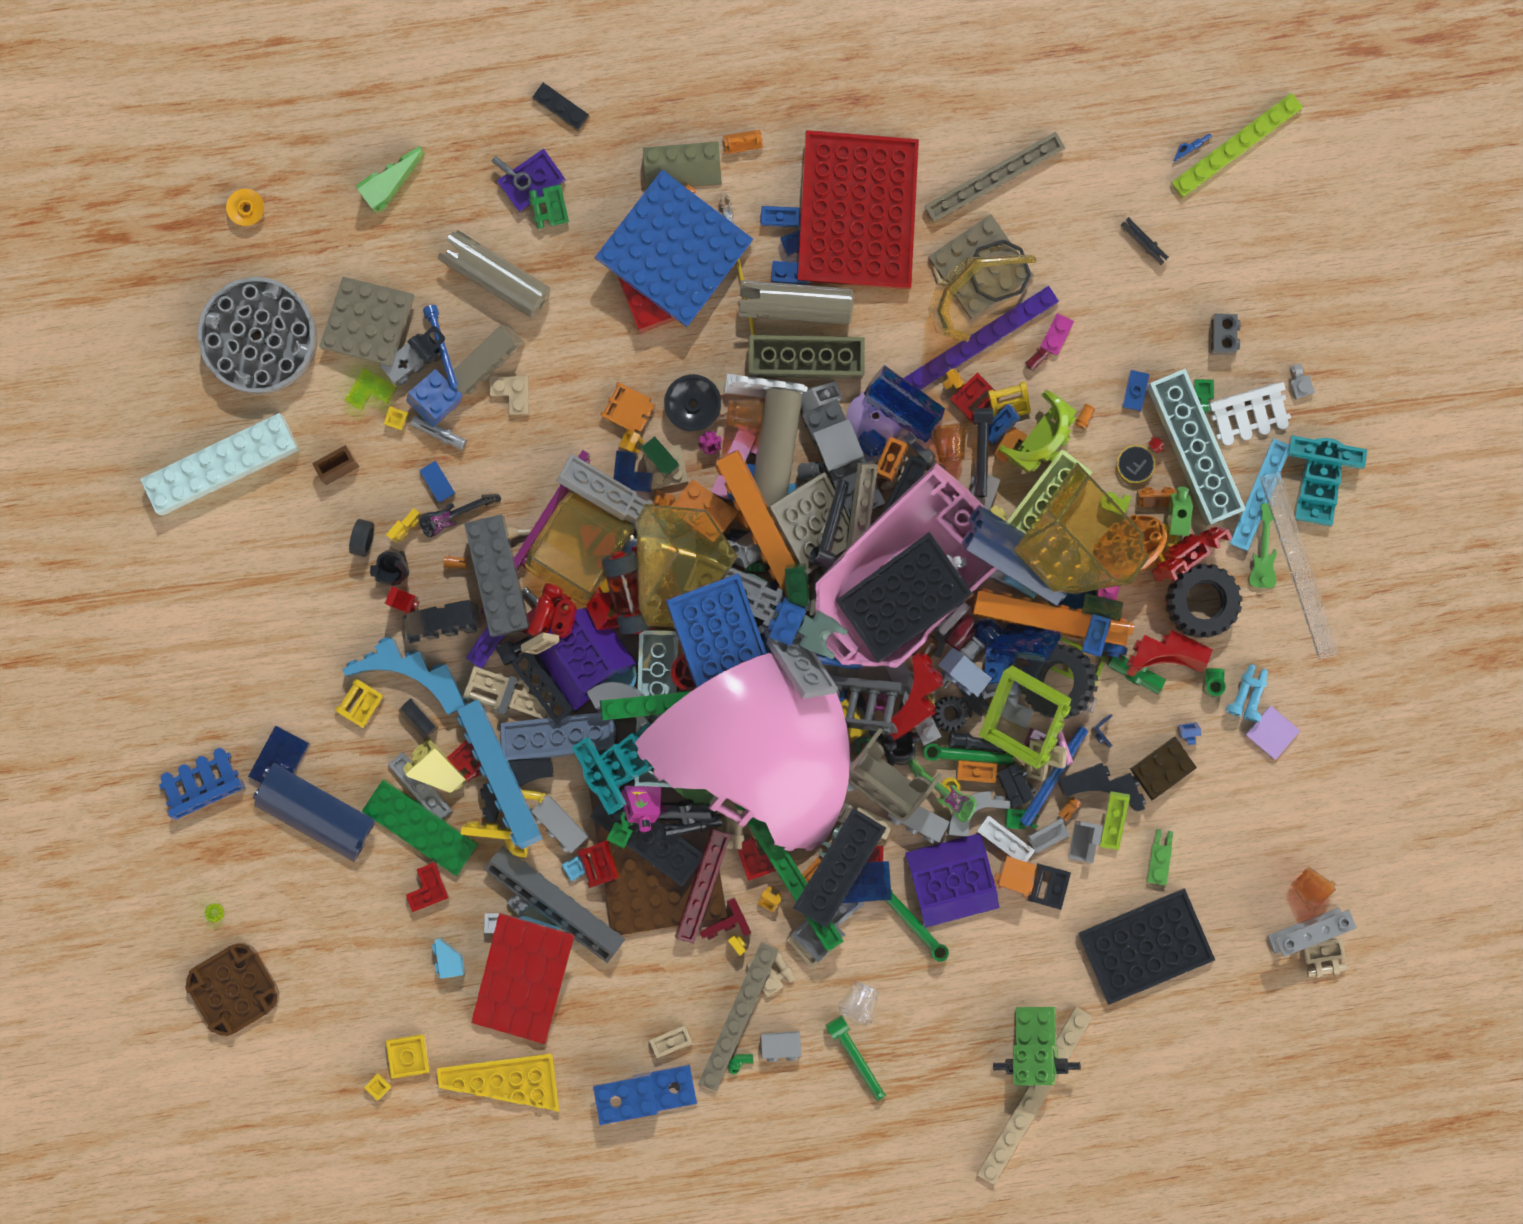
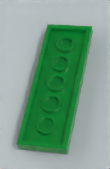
(420, 827)

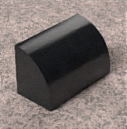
(418, 718)

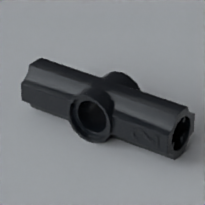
(686, 812)

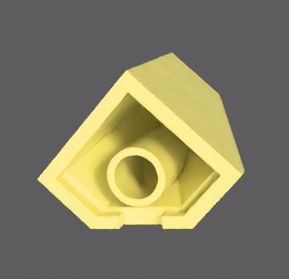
(433, 768)

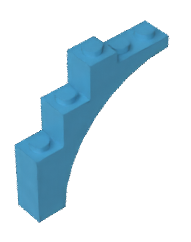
(388, 657)

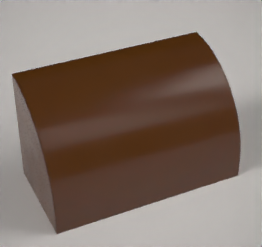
(335, 465)

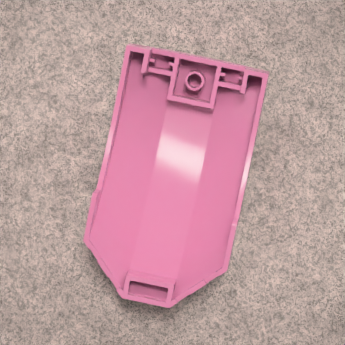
(931, 505)

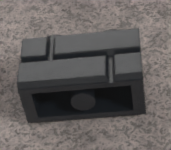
(1015, 785)

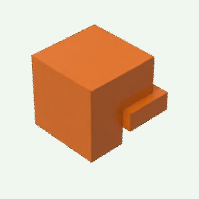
(1015, 876)

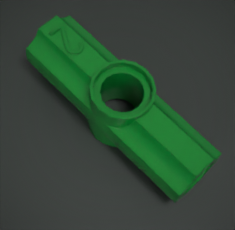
(1143, 677)

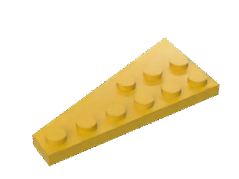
(514, 1080)

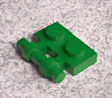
(554, 205)

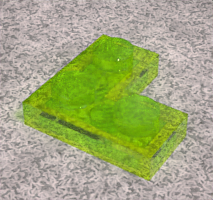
(367, 385)

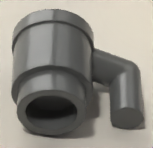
(809, 470)

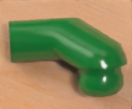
(738, 1060)

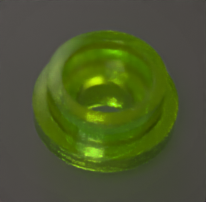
(208, 912)

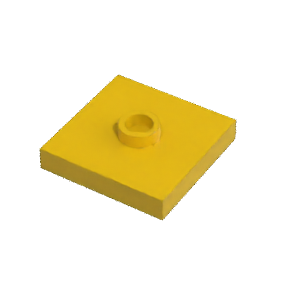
(407, 1056)

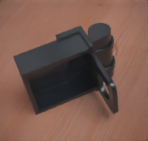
(426, 347)

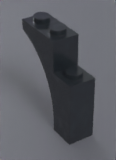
(524, 772)
(1096, 779)

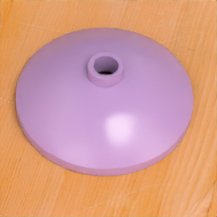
(861, 419)

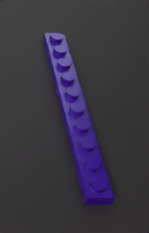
(983, 338)

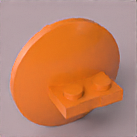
(1154, 538)

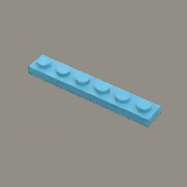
(1251, 516)

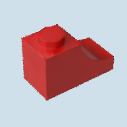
(402, 600)

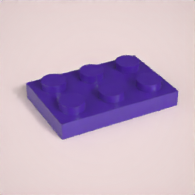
(542, 174)

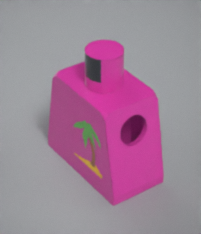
(642, 805)

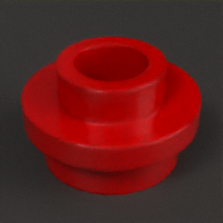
(1156, 444)

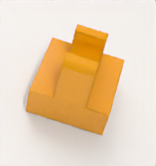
(953, 380)
(629, 441)
(769, 900)

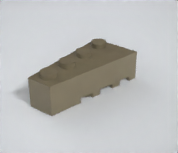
(486, 358)

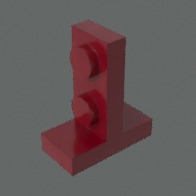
(727, 923)

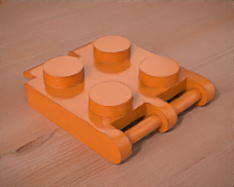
(628, 408)

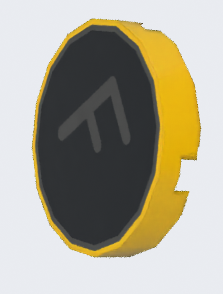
(1135, 464)

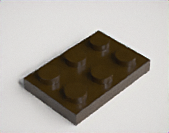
(1163, 768)

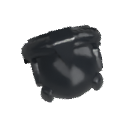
(390, 567)
(900, 750)

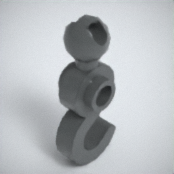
(926, 455)

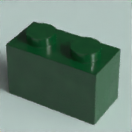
(797, 584)

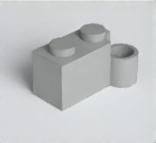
(745, 550)

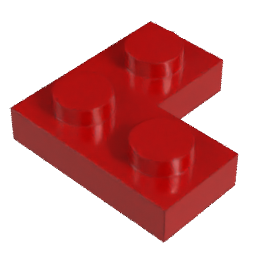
(752, 862)
(432, 891)

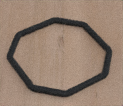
(1008, 295)

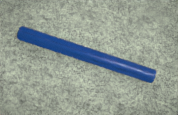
(1052, 779)

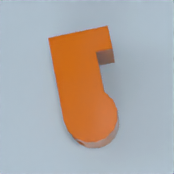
(1009, 441)

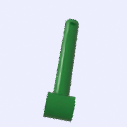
(968, 755)
(914, 924)
(839, 1029)

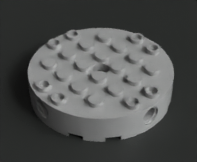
(285, 328)

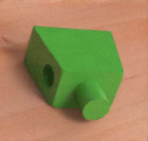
(1179, 512)

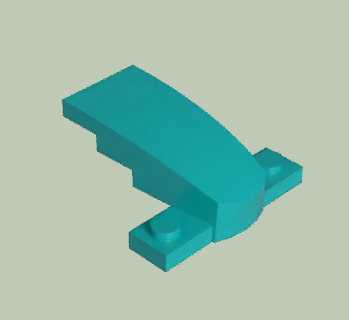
(1322, 476)
(612, 768)

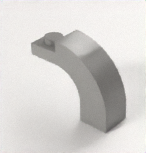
(614, 691)
(983, 800)

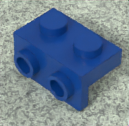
(786, 622)
(996, 664)

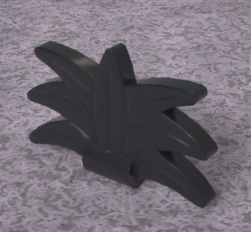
(974, 703)

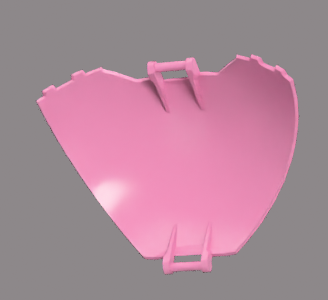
(759, 747)

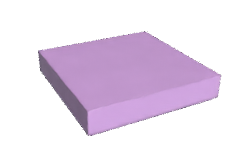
(1272, 733)

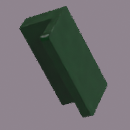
(659, 456)

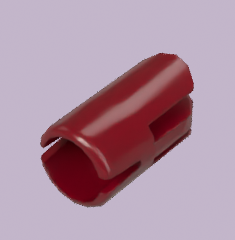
(960, 632)

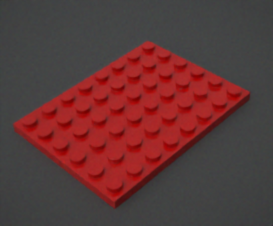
(858, 210)

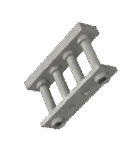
(1311, 931)

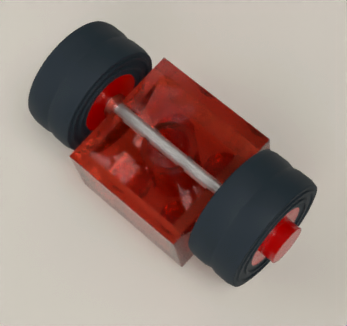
(622, 580)

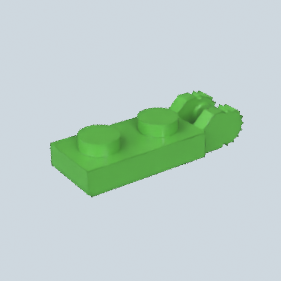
(1160, 859)

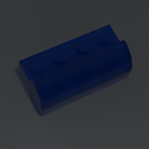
(903, 403)

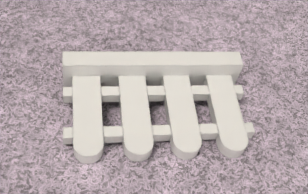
(757, 387)
(1257, 405)

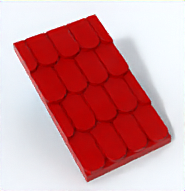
(523, 977)

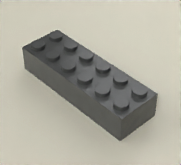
(827, 416)
(497, 575)

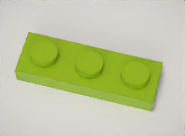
(1114, 820)

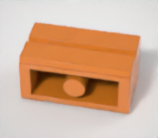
(891, 459)

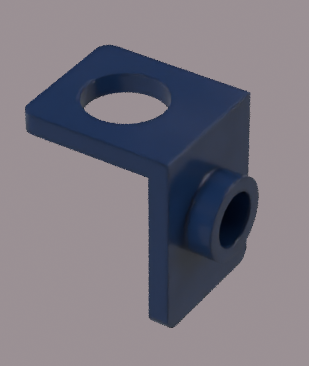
(1099, 735)

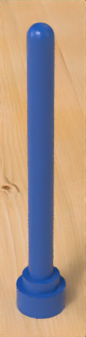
(431, 314)

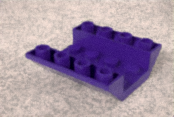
(585, 658)
(953, 880)

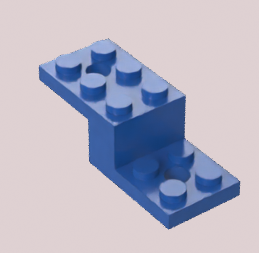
(644, 1094)

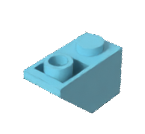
(449, 959)

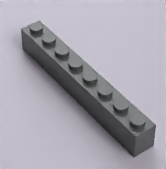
(554, 904)

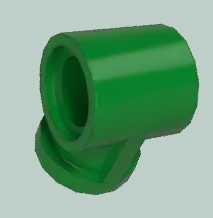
(1214, 675)

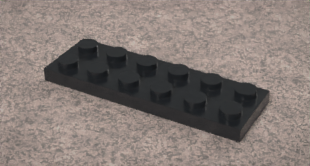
(668, 854)
(839, 868)

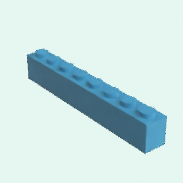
(500, 775)

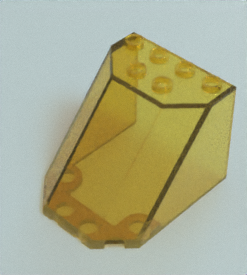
(675, 555)

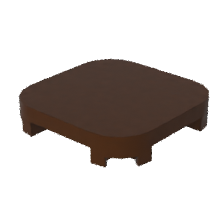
(232, 989)

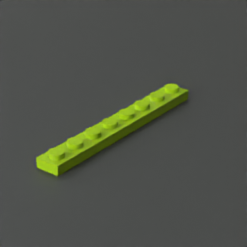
(1236, 145)

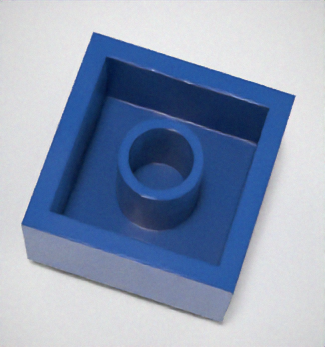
(433, 398)

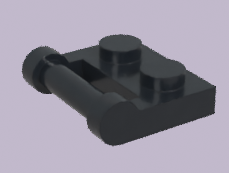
(1055, 888)

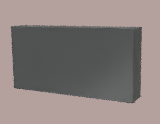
(511, 686)

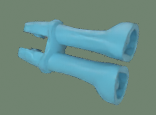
(1258, 685)

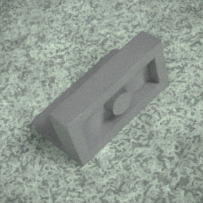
(1048, 835)

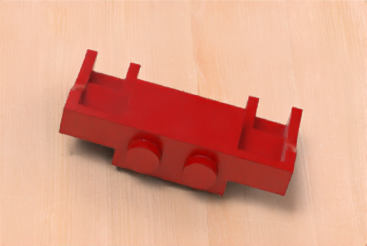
(1189, 552)

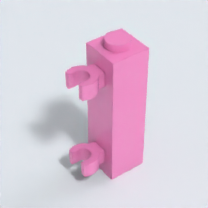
(745, 444)

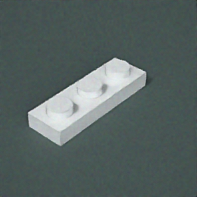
(1005, 840)

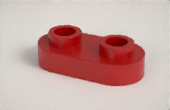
(564, 617)

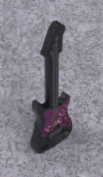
(435, 522)

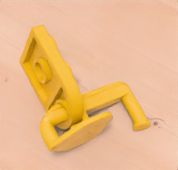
(493, 830)

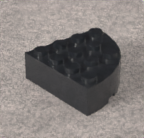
(445, 621)

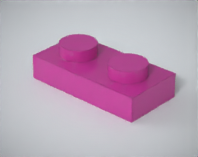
(1057, 334)

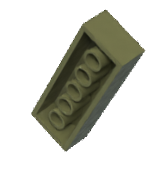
(806, 357)

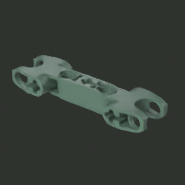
(815, 629)

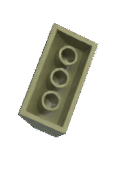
(687, 163)

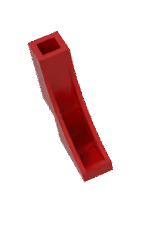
(1171, 649)
(917, 707)

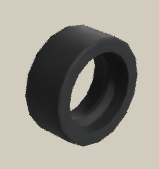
(361, 538)

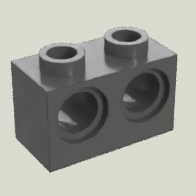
(1219, 333)

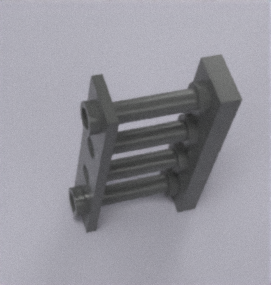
(873, 688)

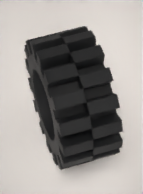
(959, 708)

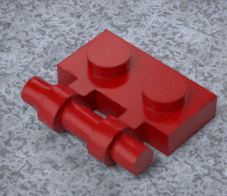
(462, 758)

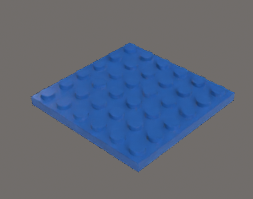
(674, 248)

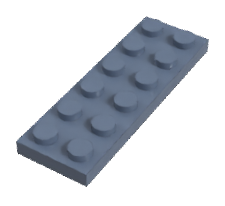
(546, 739)

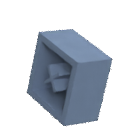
(964, 673)

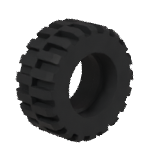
(1228, 594)
(1083, 681)

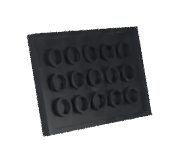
(904, 597)
(1146, 946)

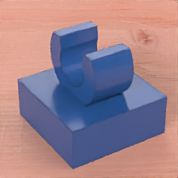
(1189, 732)

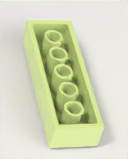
(1043, 490)

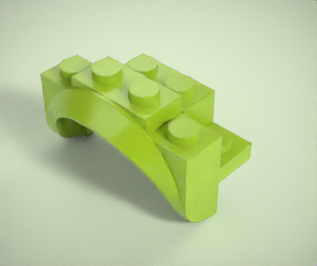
(1045, 437)

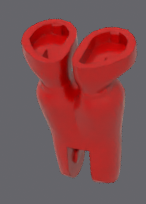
(546, 609)

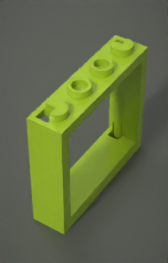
(996, 707)

